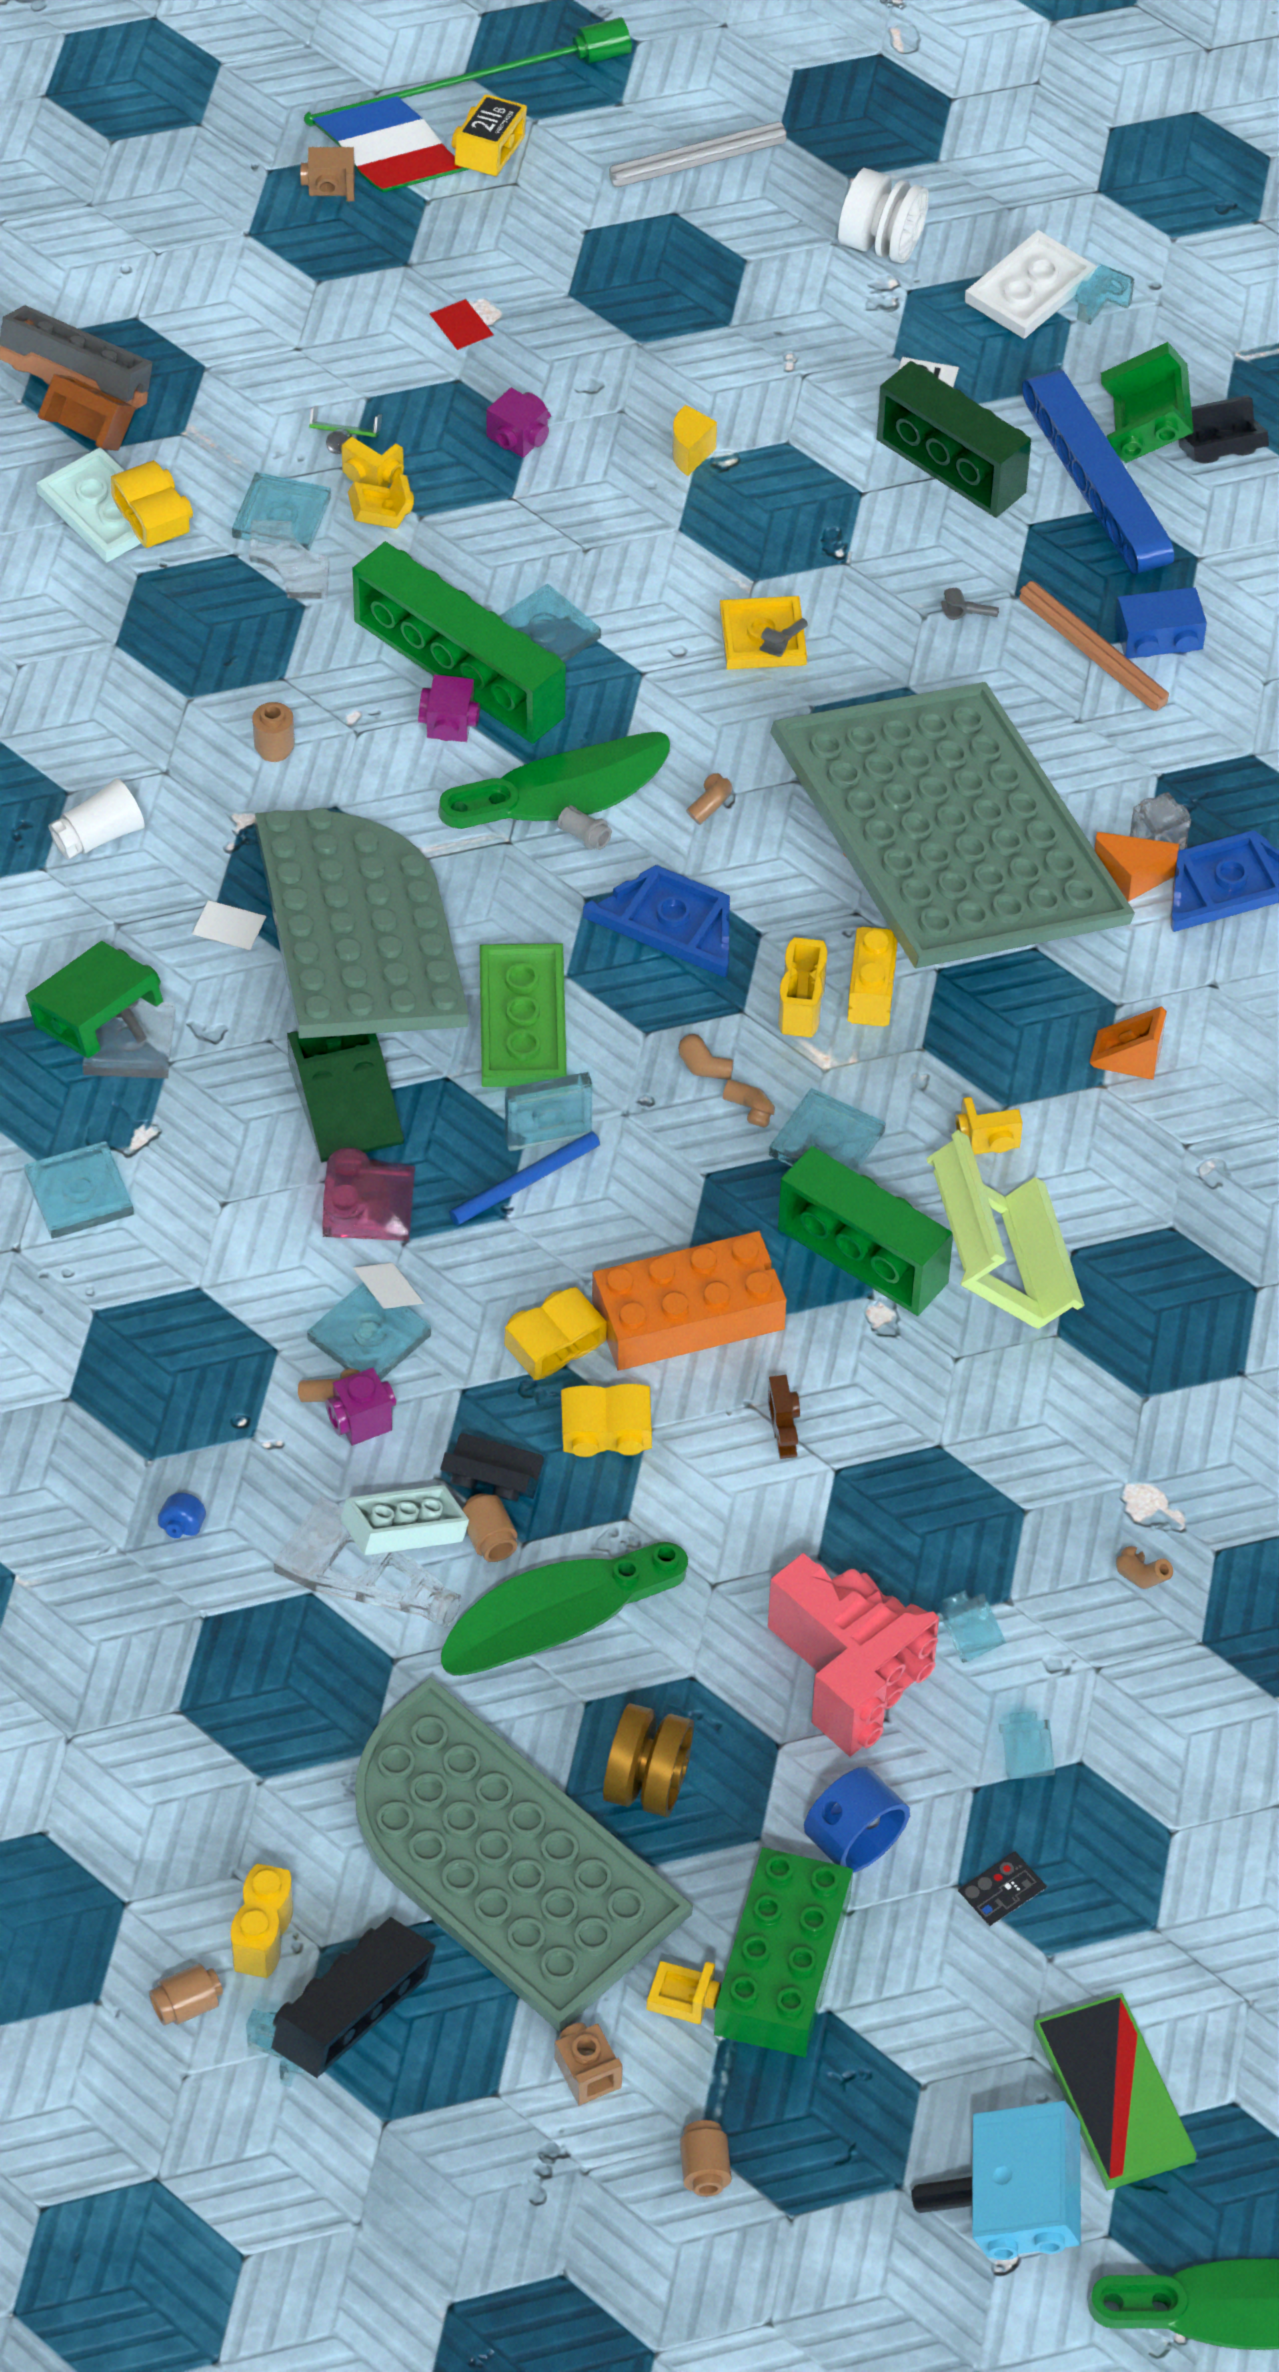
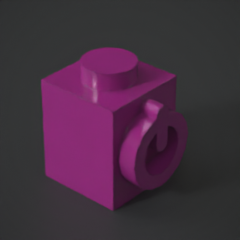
(518, 421)
(449, 708)
(361, 1406)

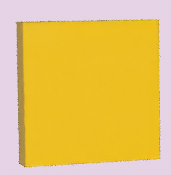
(746, 620)

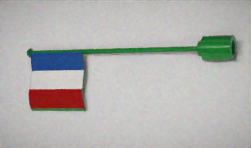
(399, 147)

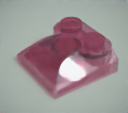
(367, 1197)

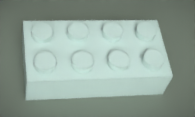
(404, 1519)

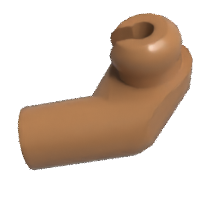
(717, 792)
(700, 1060)
(752, 1098)
(320, 1389)
(1144, 1576)

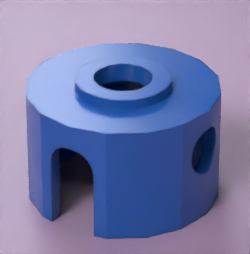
(843, 1828)

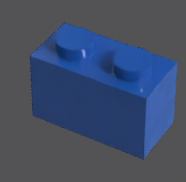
(1160, 623)

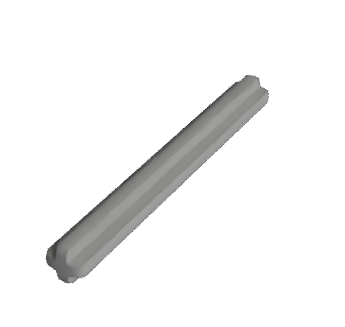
(697, 154)

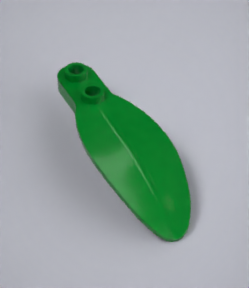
(540, 790)
(556, 1606)
(1210, 2303)

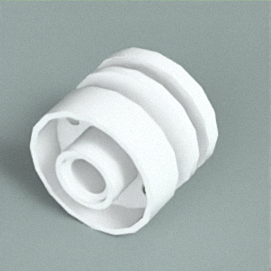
(883, 215)

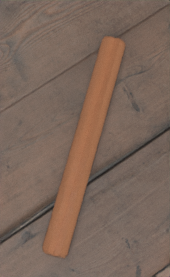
(1094, 646)

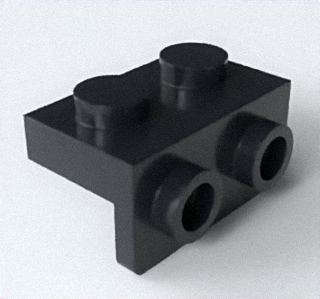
(1224, 430)
(493, 1465)

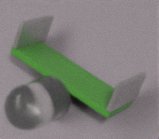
(340, 432)

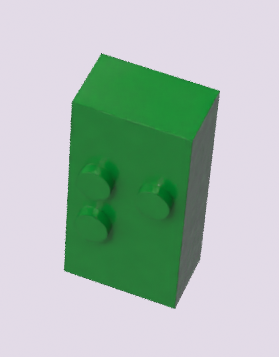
(865, 1230)

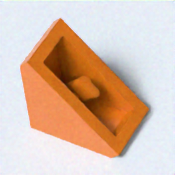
(1136, 862)
(1131, 1045)

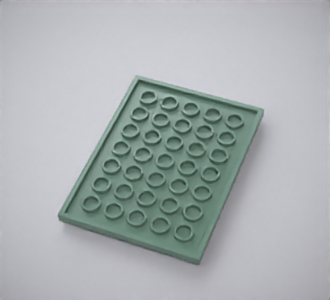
(951, 824)

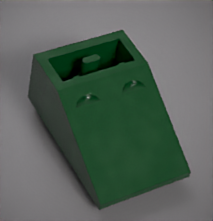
(344, 1092)

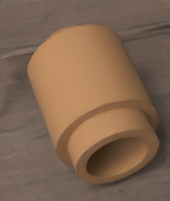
(273, 731)
(490, 1527)
(186, 1995)
(705, 2158)

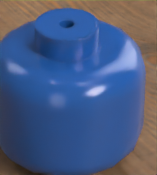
(181, 1515)

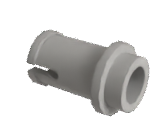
(593, 832)

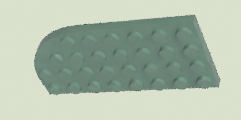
(358, 926)
(506, 1857)

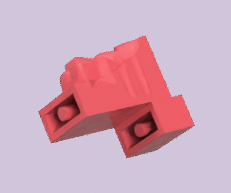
(857, 1643)

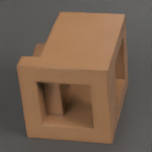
(329, 172)
(591, 2074)

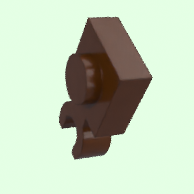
(783, 1408)

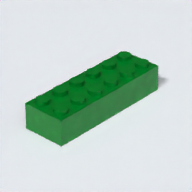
(459, 638)

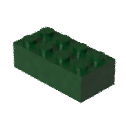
(953, 439)

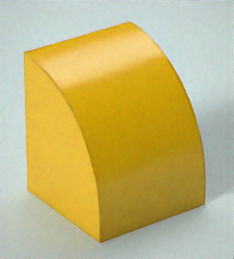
(692, 439)

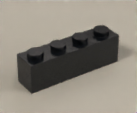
(352, 1996)

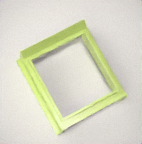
(1030, 1228)

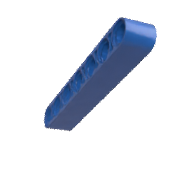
(1098, 472)

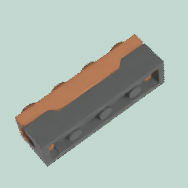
(50, 347)

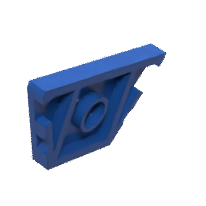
(1224, 879)
(670, 916)

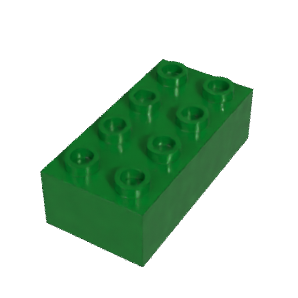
(783, 1952)

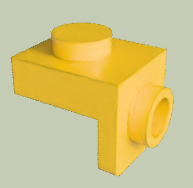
(368, 466)
(380, 504)
(990, 1131)
(683, 1992)

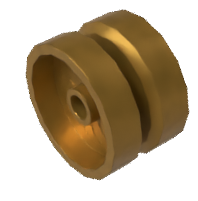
(648, 1760)

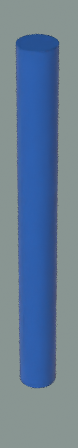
(524, 1178)

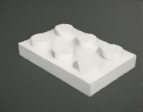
(1030, 284)

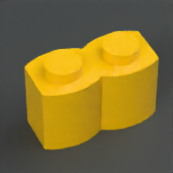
(151, 503)
(802, 987)
(555, 1332)
(606, 1419)
(261, 1920)

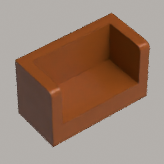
(87, 411)

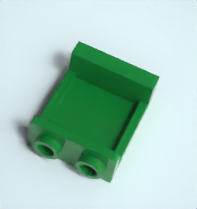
(1149, 402)
(90, 994)

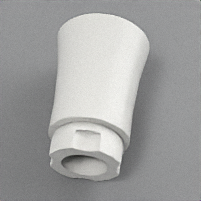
(97, 820)

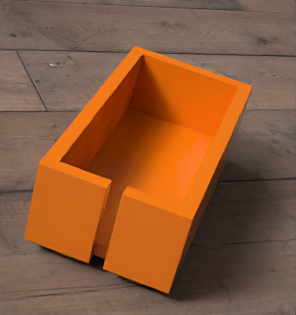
(689, 1300)

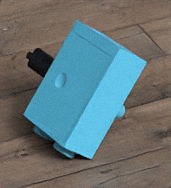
(1021, 2183)

